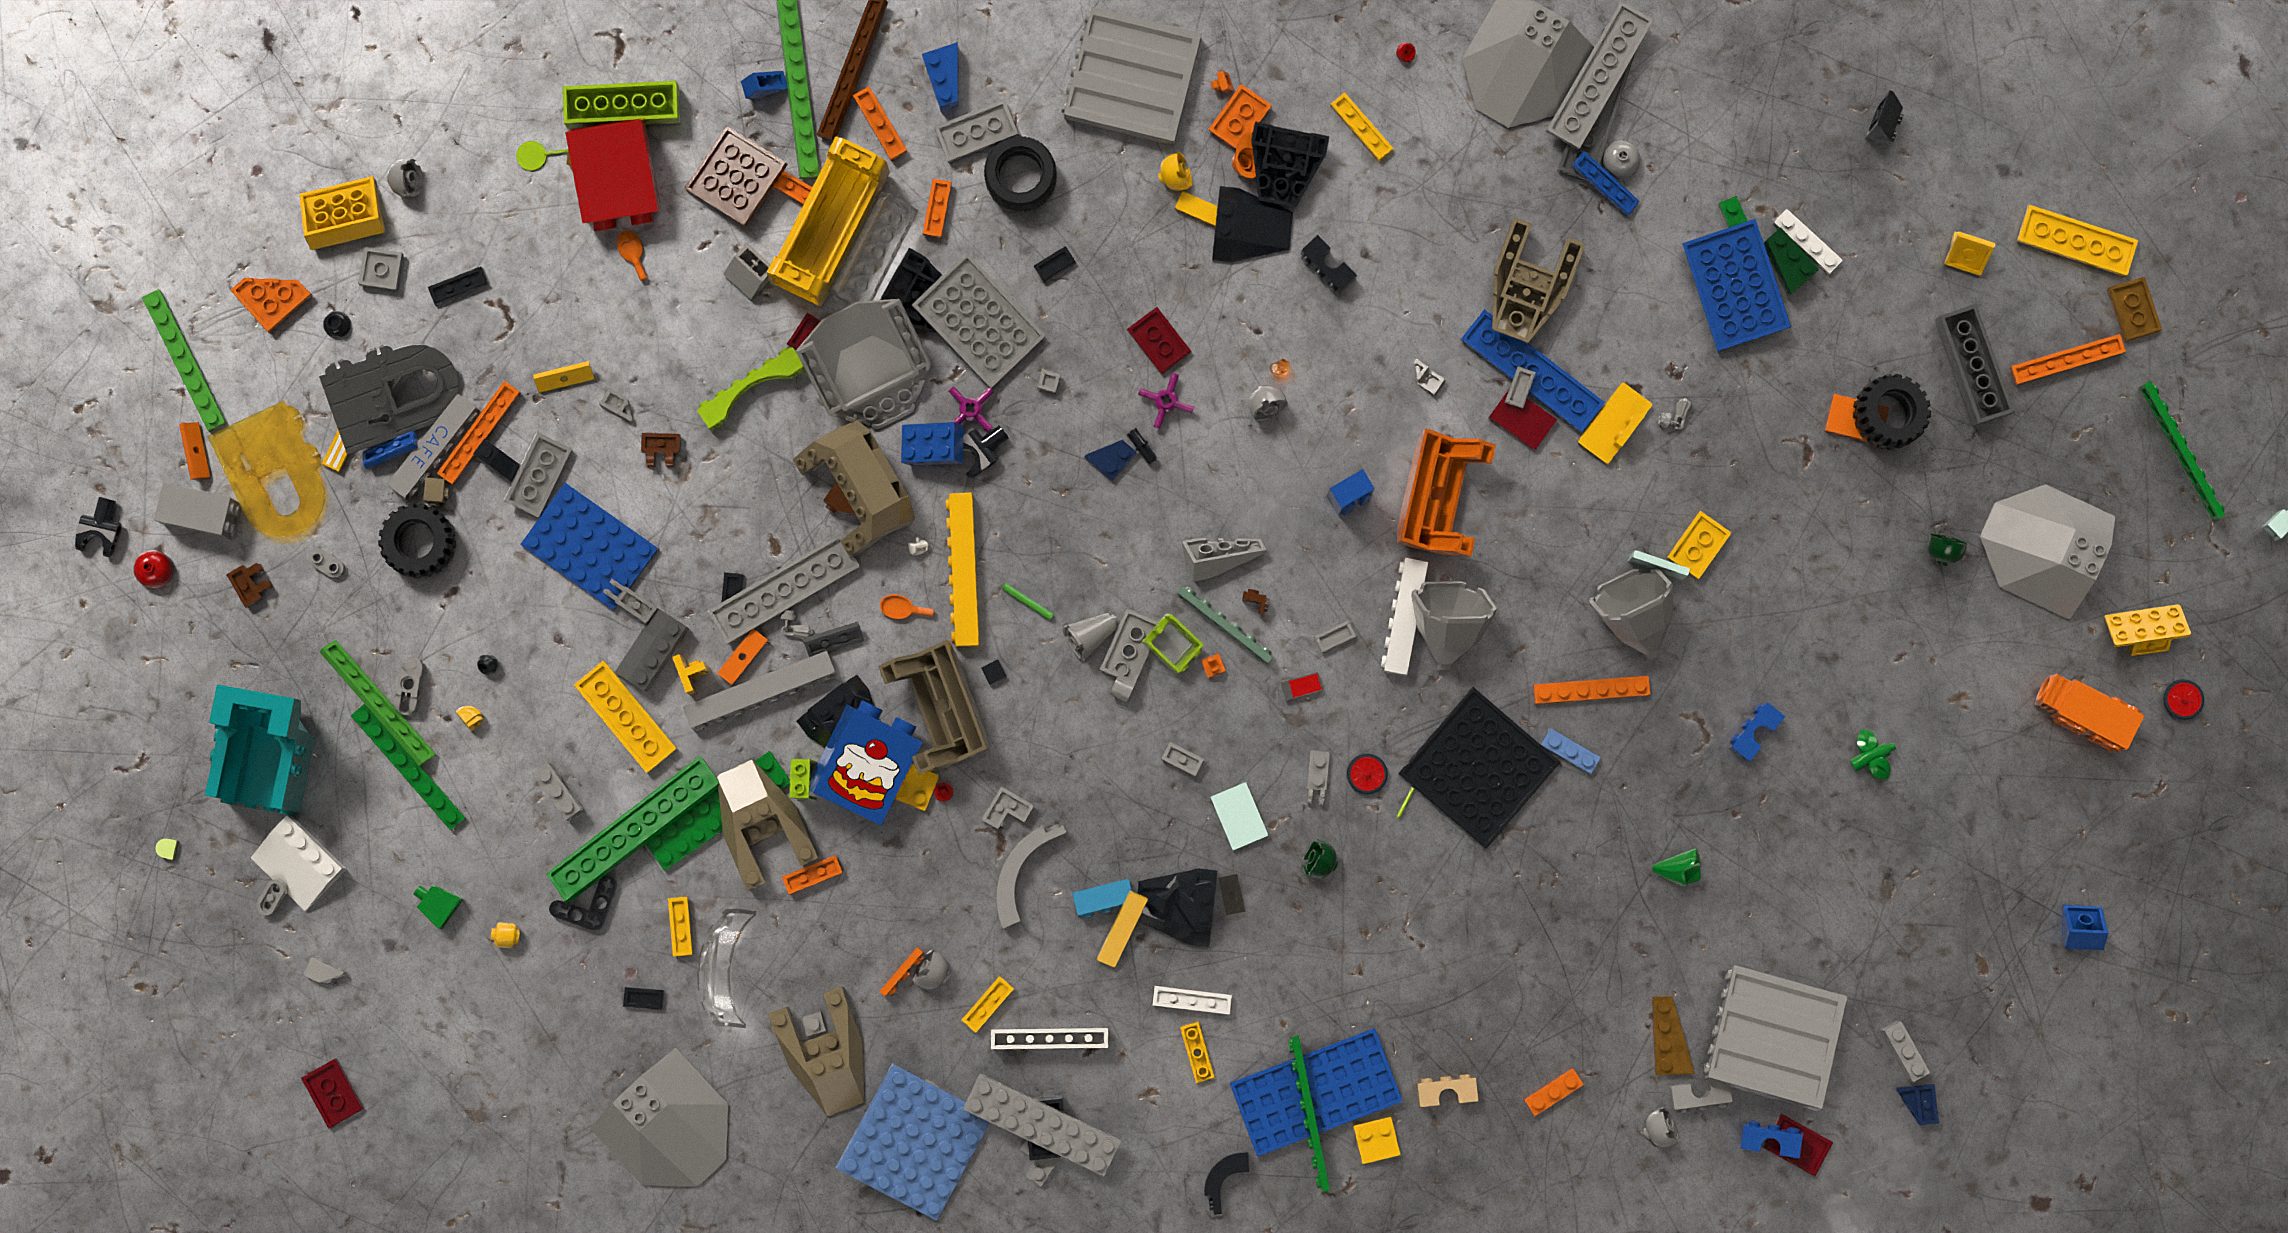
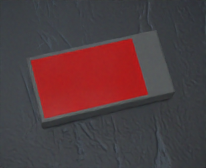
(1301, 686)

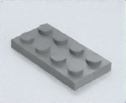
(976, 130)
(537, 474)

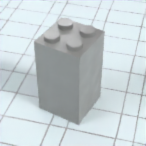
(197, 511)

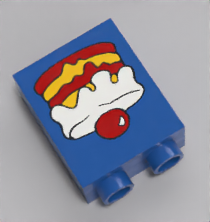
(865, 762)

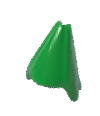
(1680, 868)

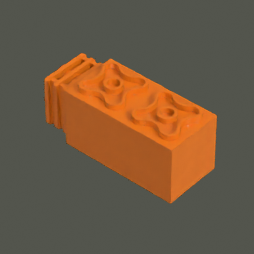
(2089, 712)

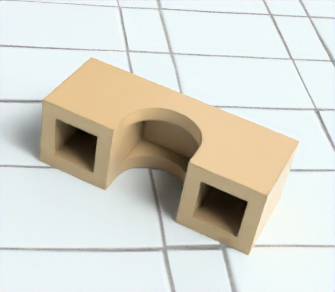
(1464, 1087)

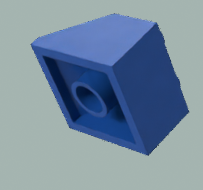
(2084, 927)

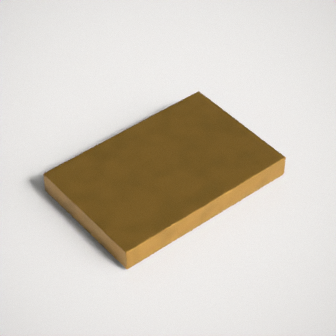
(2134, 309)

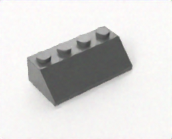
(652, 650)

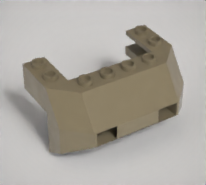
(865, 481)
(944, 704)

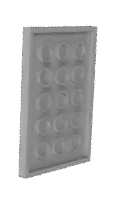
(978, 320)

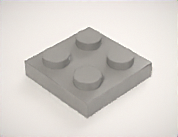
(380, 268)

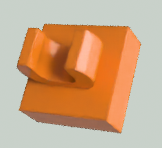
(1223, 83)
(1213, 665)

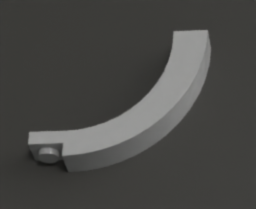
(1007, 880)

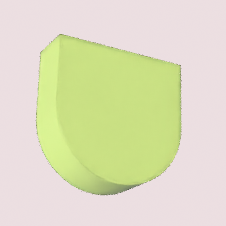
(166, 848)

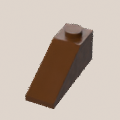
(838, 502)

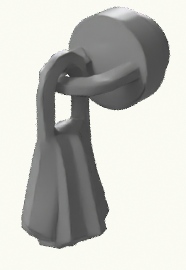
(1683, 408)
(799, 631)

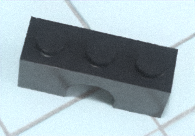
(1337, 278)

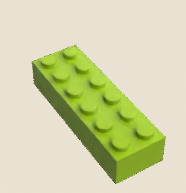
(621, 102)

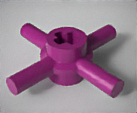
(1169, 392)
(977, 403)

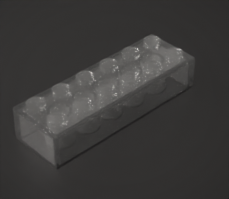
(873, 249)

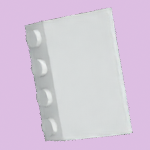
(299, 861)

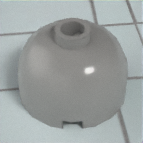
(1619, 167)
(405, 178)
(1267, 401)
(932, 971)
(1661, 1129)

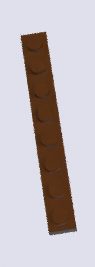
(852, 69)

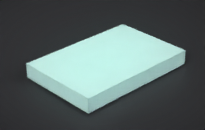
(1666, 567)
(1239, 816)

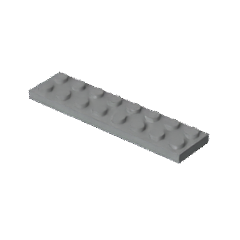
(1599, 75)
(782, 589)
(1041, 1124)

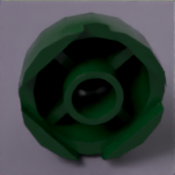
(1945, 549)
(1320, 860)

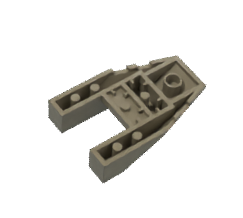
(1525, 292)
(754, 811)
(829, 1064)

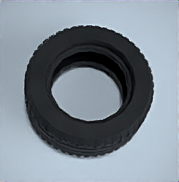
(1017, 147)

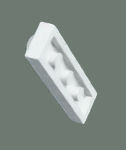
(1808, 242)
(1192, 1000)

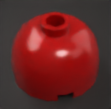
(160, 572)

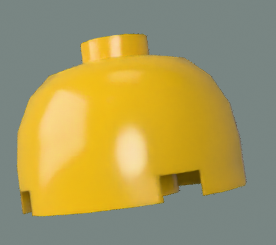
(1174, 172)

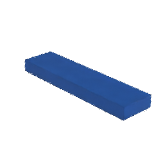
(1605, 183)

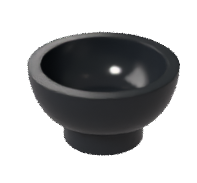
(336, 324)

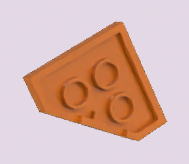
(270, 299)

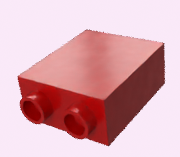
(613, 173)

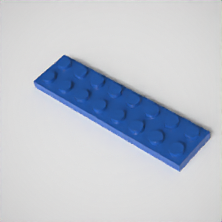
(1550, 384)

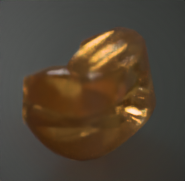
(1280, 368)

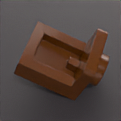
(1254, 597)

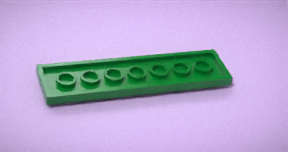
(703, 821)

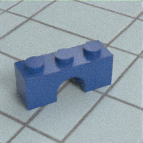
(1745, 744)
(1755, 1134)

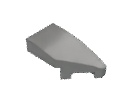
(1428, 379)
(616, 403)
(322, 972)

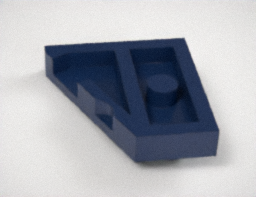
(1112, 458)
(1921, 1102)

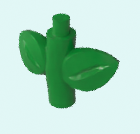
(1872, 755)

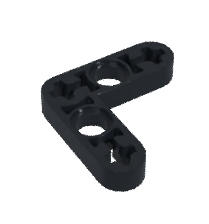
(593, 910)

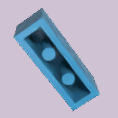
(1101, 898)

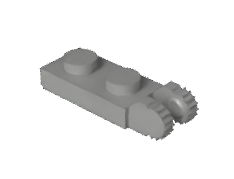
(632, 602)
(1317, 775)

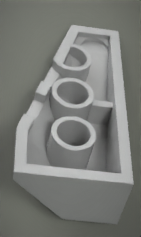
(1212, 558)

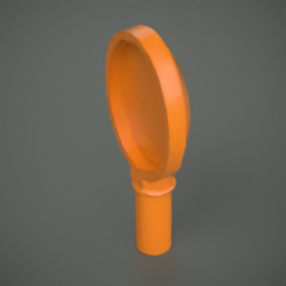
(631, 250)
(900, 607)

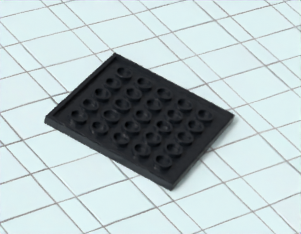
(1479, 768)

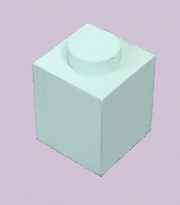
(2277, 525)

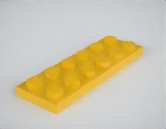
(2077, 240)
(625, 716)

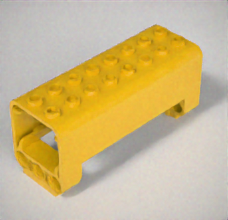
(823, 238)

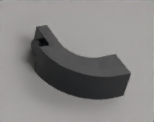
(1225, 1167)

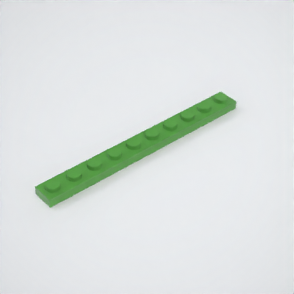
(797, 89)

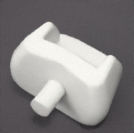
(918, 547)

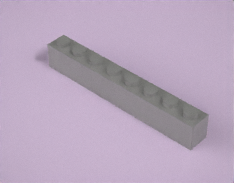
(759, 690)

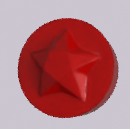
(1405, 52)
(943, 792)

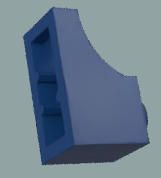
(763, 83)

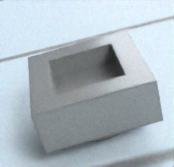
(1049, 381)
(814, 1024)

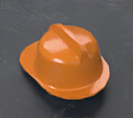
(1243, 158)

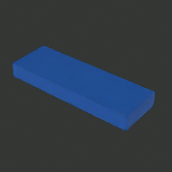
(389, 449)

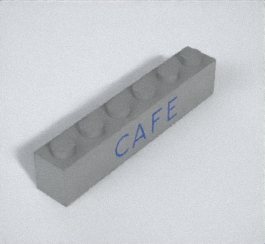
(433, 446)

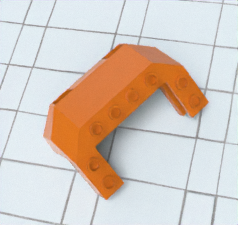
(1435, 490)

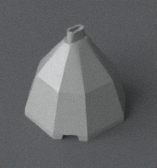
(1637, 608)
(1451, 618)

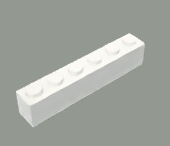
(1403, 622)
(1049, 1038)

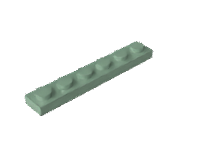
(1231, 629)

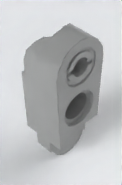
(411, 670)

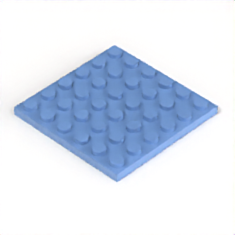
(913, 1142)

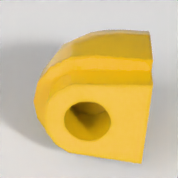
(470, 716)

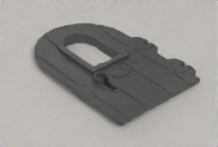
(362, 394)

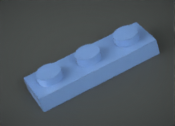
(1570, 751)

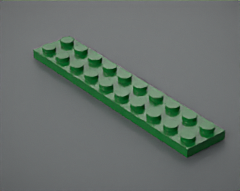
(633, 829)

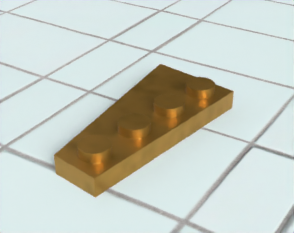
(1670, 1046)

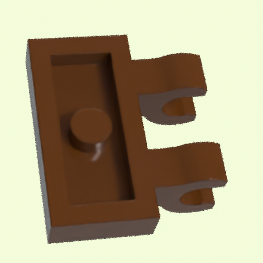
(662, 444)
(245, 586)

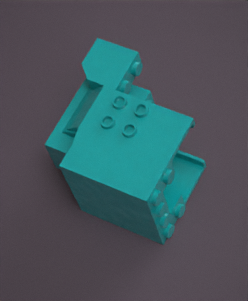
(258, 750)

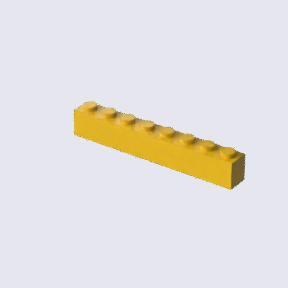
(963, 570)

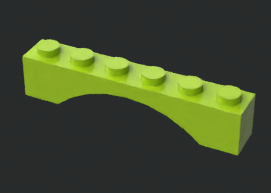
(718, 409)

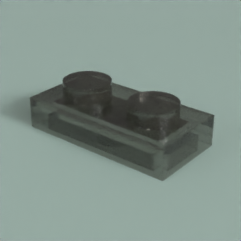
(1231, 894)

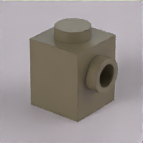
(436, 491)

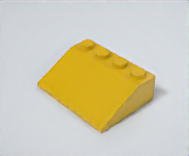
(341, 213)

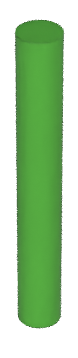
(1027, 601)

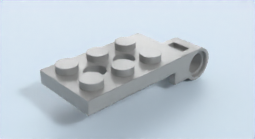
(1123, 667)

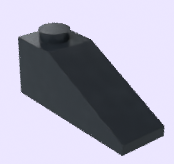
(497, 459)

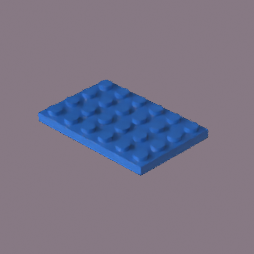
(1736, 285)
(588, 545)

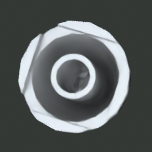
(1089, 634)

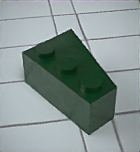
(1789, 261)

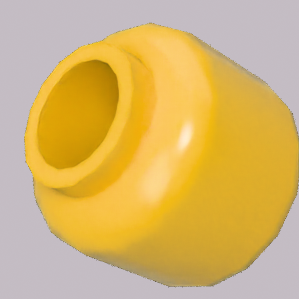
(505, 935)

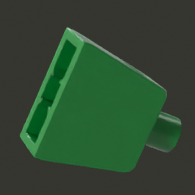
(437, 904)

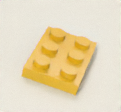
(1699, 544)

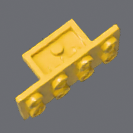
(1615, 423)
(2147, 629)

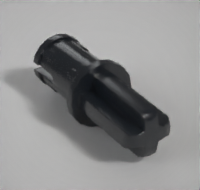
(1142, 445)

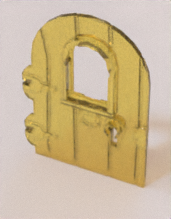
(271, 444)

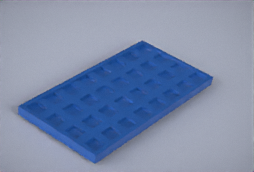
(1343, 1081)

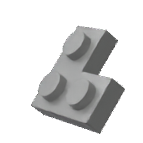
(1005, 803)
(1040, 1168)

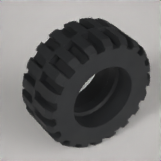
(1911, 399)
(394, 529)

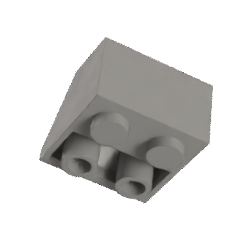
(748, 271)

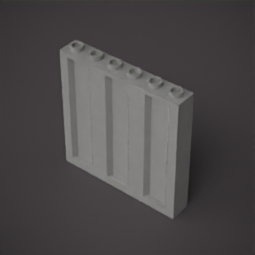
(1131, 75)
(1775, 1038)

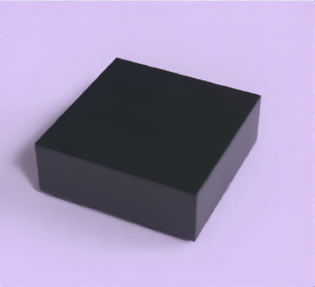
(993, 672)

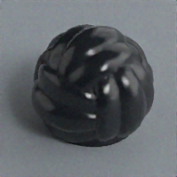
(487, 664)

